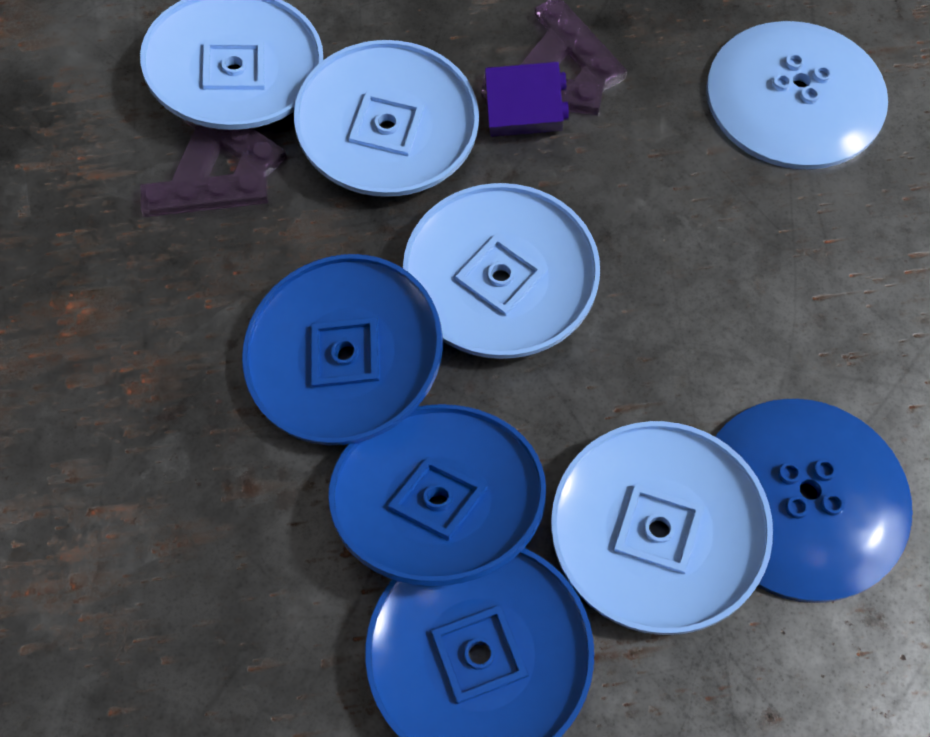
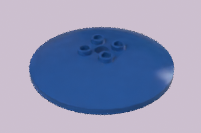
(316, 313)
(446, 450)
(862, 504)
(536, 663)

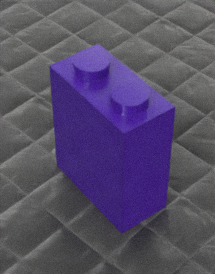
(526, 99)

